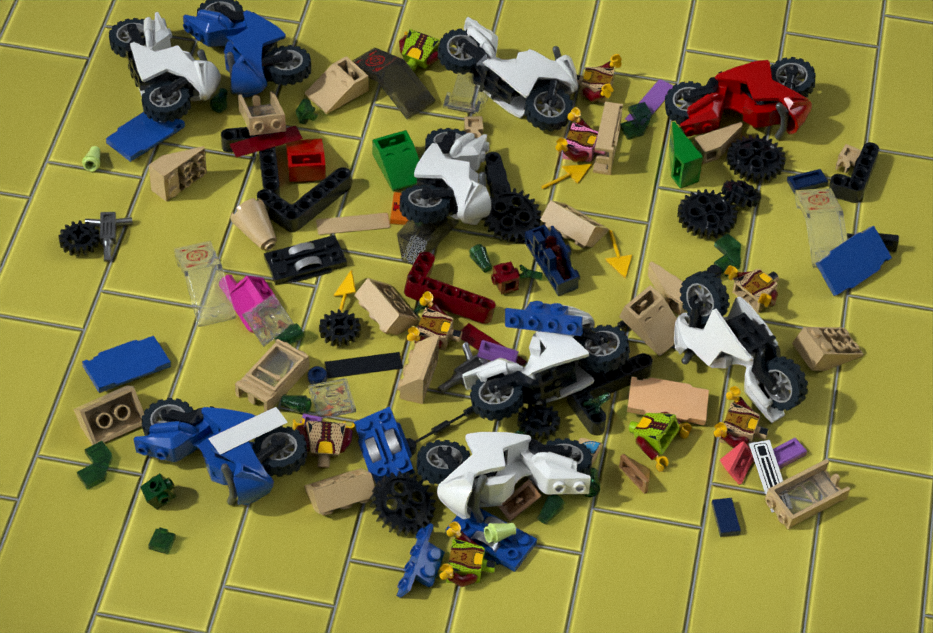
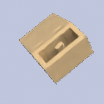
(338, 85)
(177, 171)
(651, 320)
(826, 347)

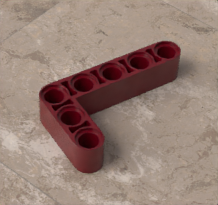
(445, 295)

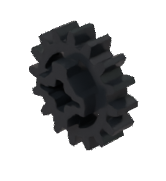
(741, 193)
(79, 238)
(339, 328)
(538, 421)

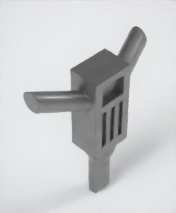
(108, 230)
(471, 363)

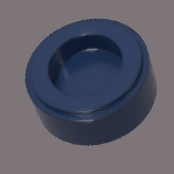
(317, 375)

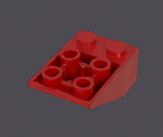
(306, 160)

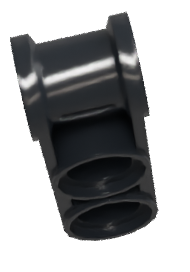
(495, 173)

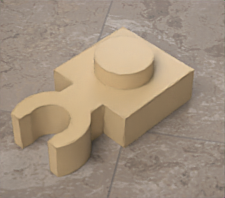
(474, 125)
(847, 157)

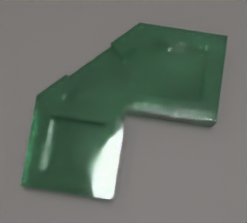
(638, 126)
(731, 249)
(97, 471)

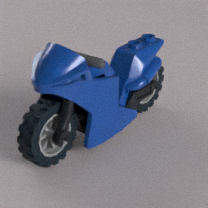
(248, 46)
(244, 468)

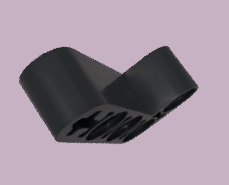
(854, 187)

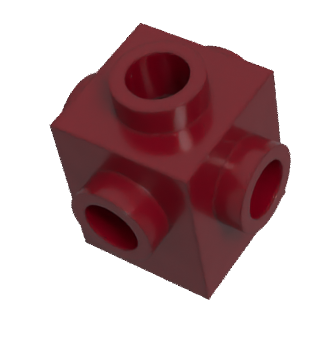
(505, 277)

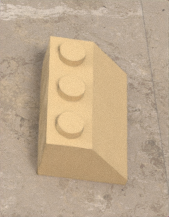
(573, 224)
(386, 307)
(419, 370)
(110, 415)
(340, 491)

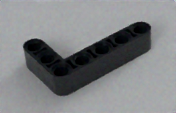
(267, 157)
(309, 205)
(610, 382)

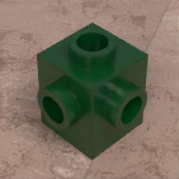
(158, 491)

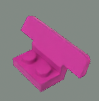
(247, 294)

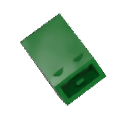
(684, 158)
(396, 159)

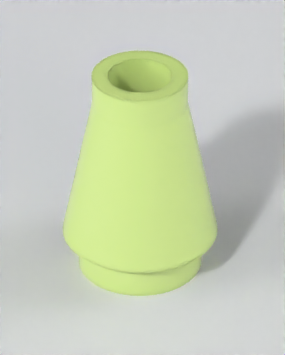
(92, 159)
(498, 531)

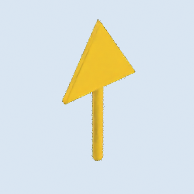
(576, 172)
(620, 263)
(345, 288)

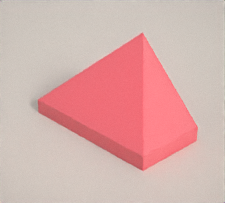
(738, 462)

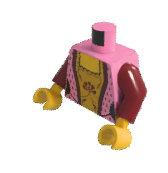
(580, 140)

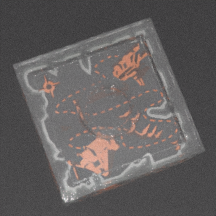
(267, 319)
(332, 398)

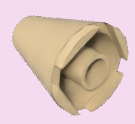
(255, 223)

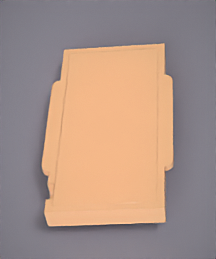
(673, 397)

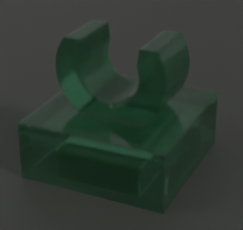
(305, 111)
(162, 541)

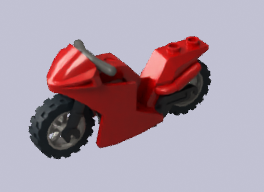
(750, 90)

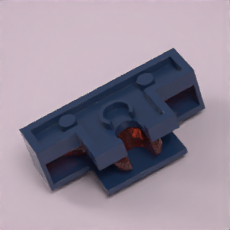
(553, 258)

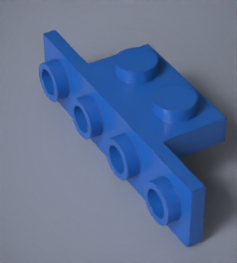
(544, 318)
(423, 562)

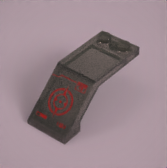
(396, 80)

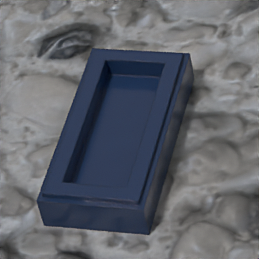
(807, 180)
(725, 517)

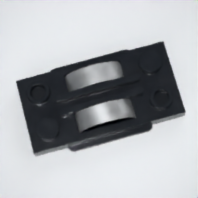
(305, 260)

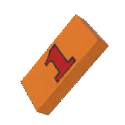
(396, 215)

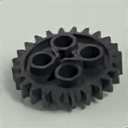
(756, 158)
(707, 214)
(512, 215)
(396, 518)

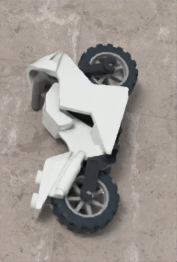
(163, 73)
(515, 82)
(449, 180)
(737, 341)
(550, 369)
(497, 465)

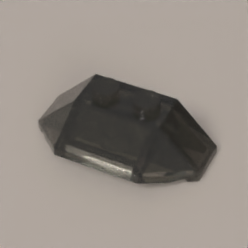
(421, 237)

